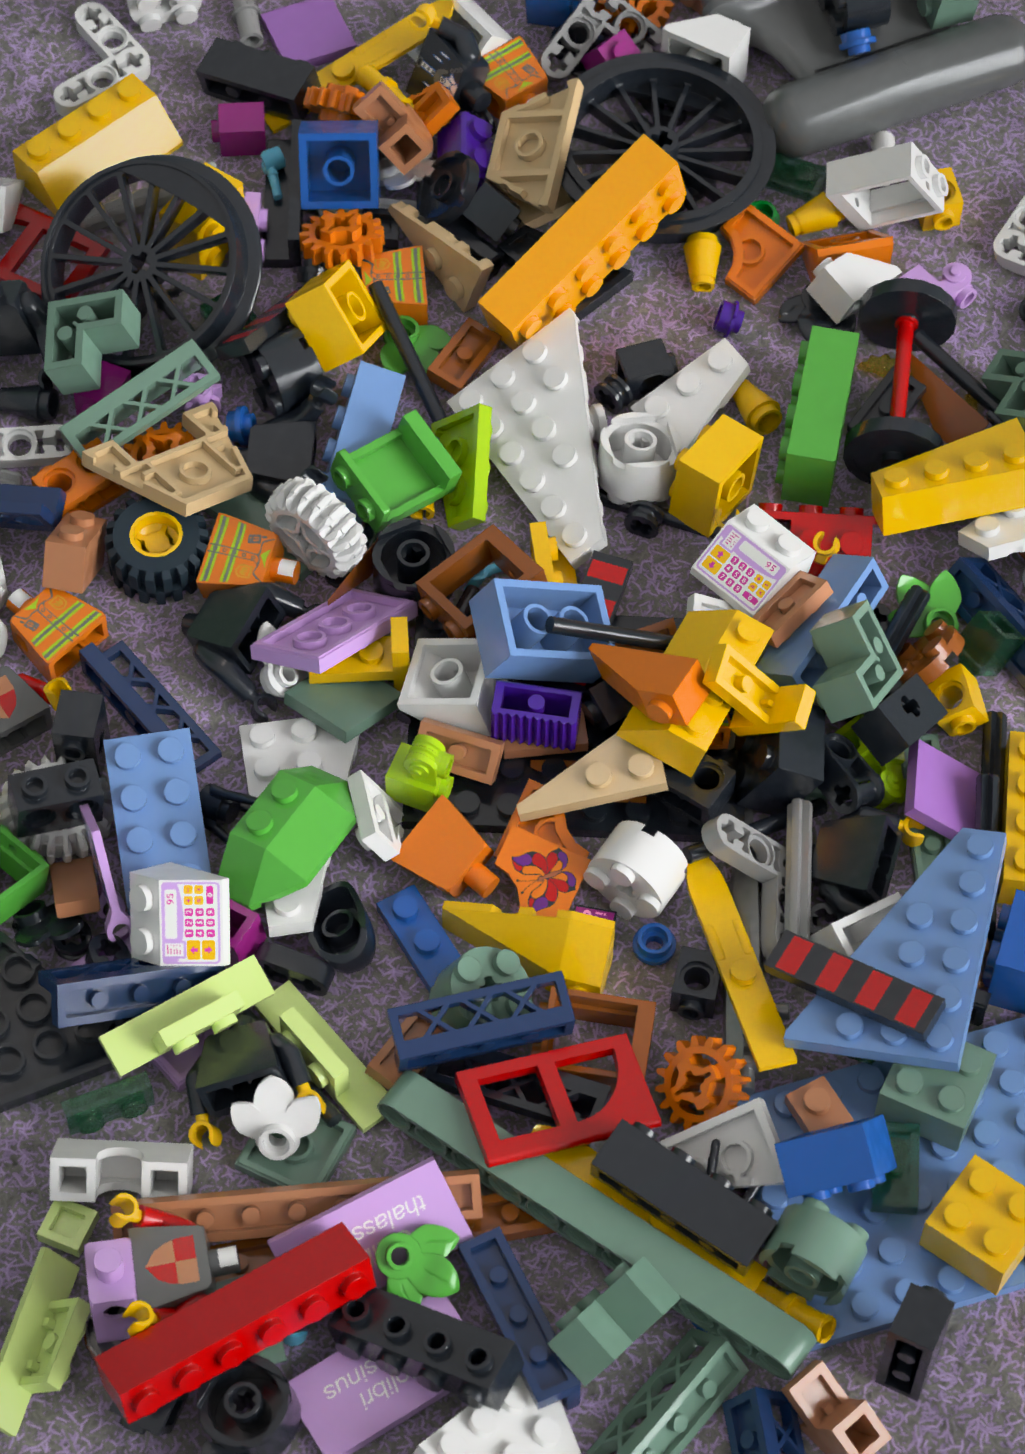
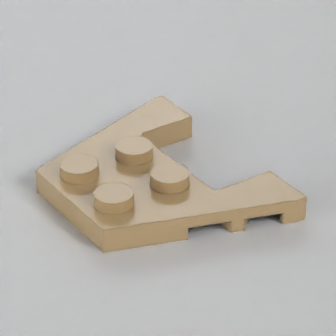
(184, 476)

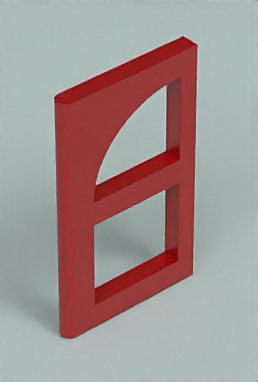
(36, 226)
(629, 1101)

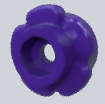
(728, 318)

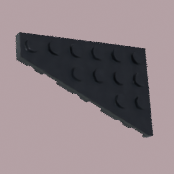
(33, 1051)

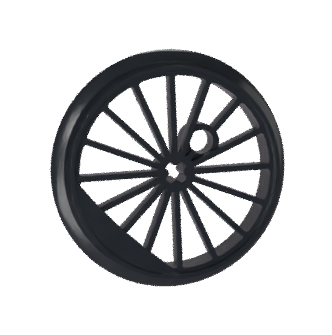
(687, 86)
(188, 183)

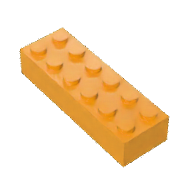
(586, 243)

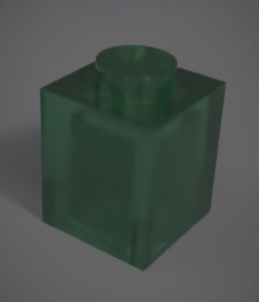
(989, 643)

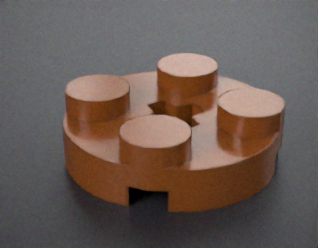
(929, 653)

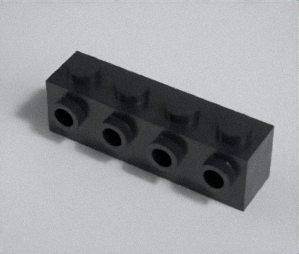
(683, 1196)
(428, 1347)

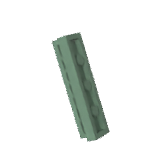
(137, 395)
(684, 1409)

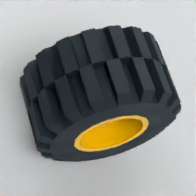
(155, 550)

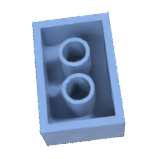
(512, 632)

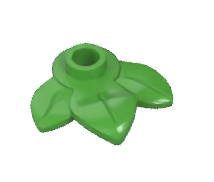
(425, 339)
(943, 602)
(425, 1268)

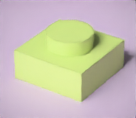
(68, 1226)

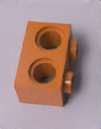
(84, 489)

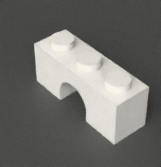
(90, 1167)

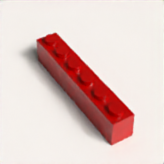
(235, 1322)

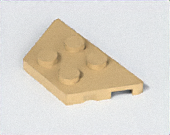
(534, 146)

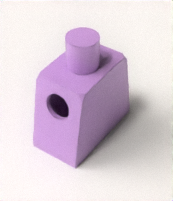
(109, 1285)

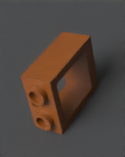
(461, 566)
(610, 1011)

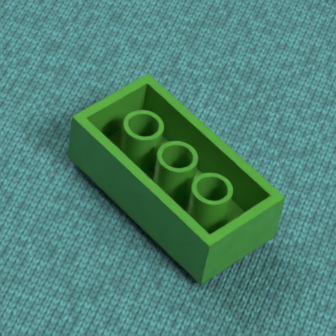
(816, 416)

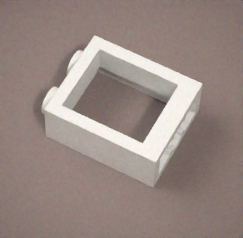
(853, 177)

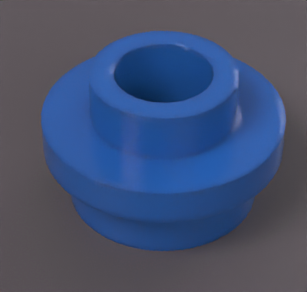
(857, 41)
(239, 425)
(654, 933)

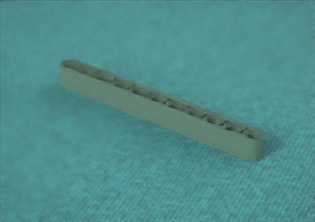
(603, 1228)

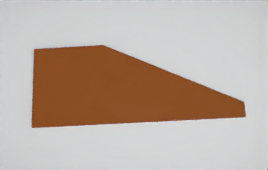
(945, 408)
(358, 574)

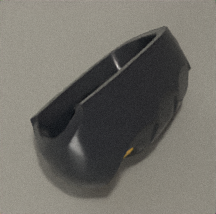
(343, 930)

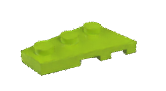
(467, 441)

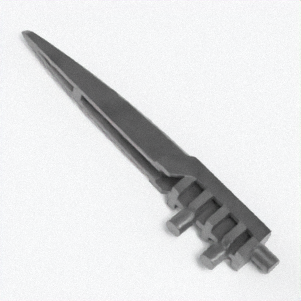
(746, 897)

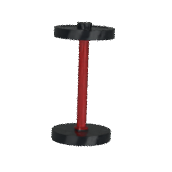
(891, 317)

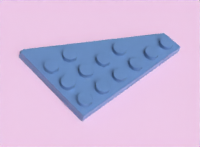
(931, 941)

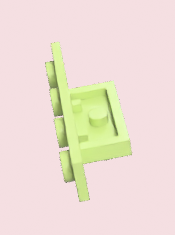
(186, 1016)
(325, 1055)
(40, 1337)

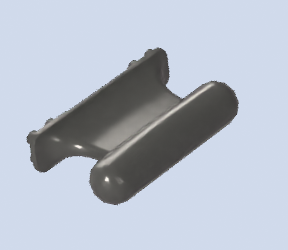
(898, 81)

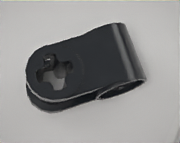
(844, 774)

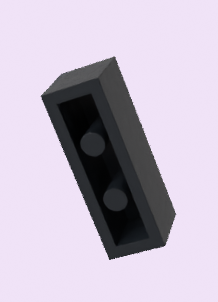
(253, 75)
(914, 1340)

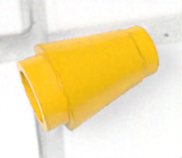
(814, 216)
(702, 260)
(757, 408)

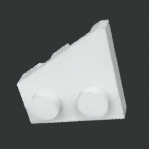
(376, 817)

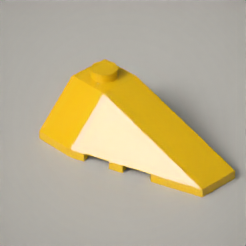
(569, 942)

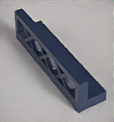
(31, 507)
(987, 591)
(131, 706)
(115, 989)
(486, 1037)
(519, 1317)
(754, 1428)

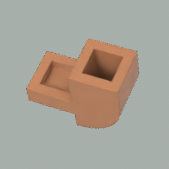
(401, 131)
(832, 1418)

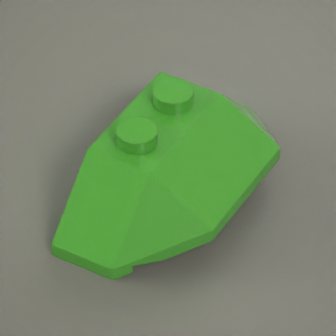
(287, 835)

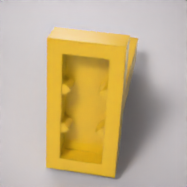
(379, 661)
(757, 700)

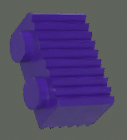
(468, 136)
(536, 715)

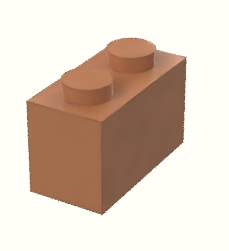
(74, 552)

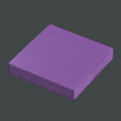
(309, 31)
(939, 790)

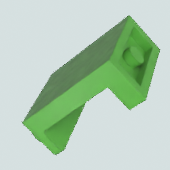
(396, 473)

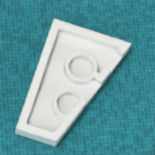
(696, 391)
(746, 1145)

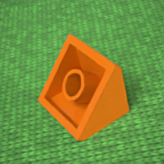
(863, 243)

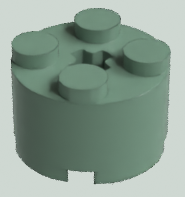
(476, 970)
(814, 1251)

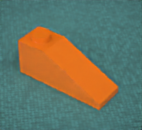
(656, 683)

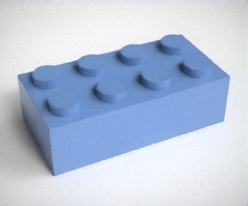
(156, 802)

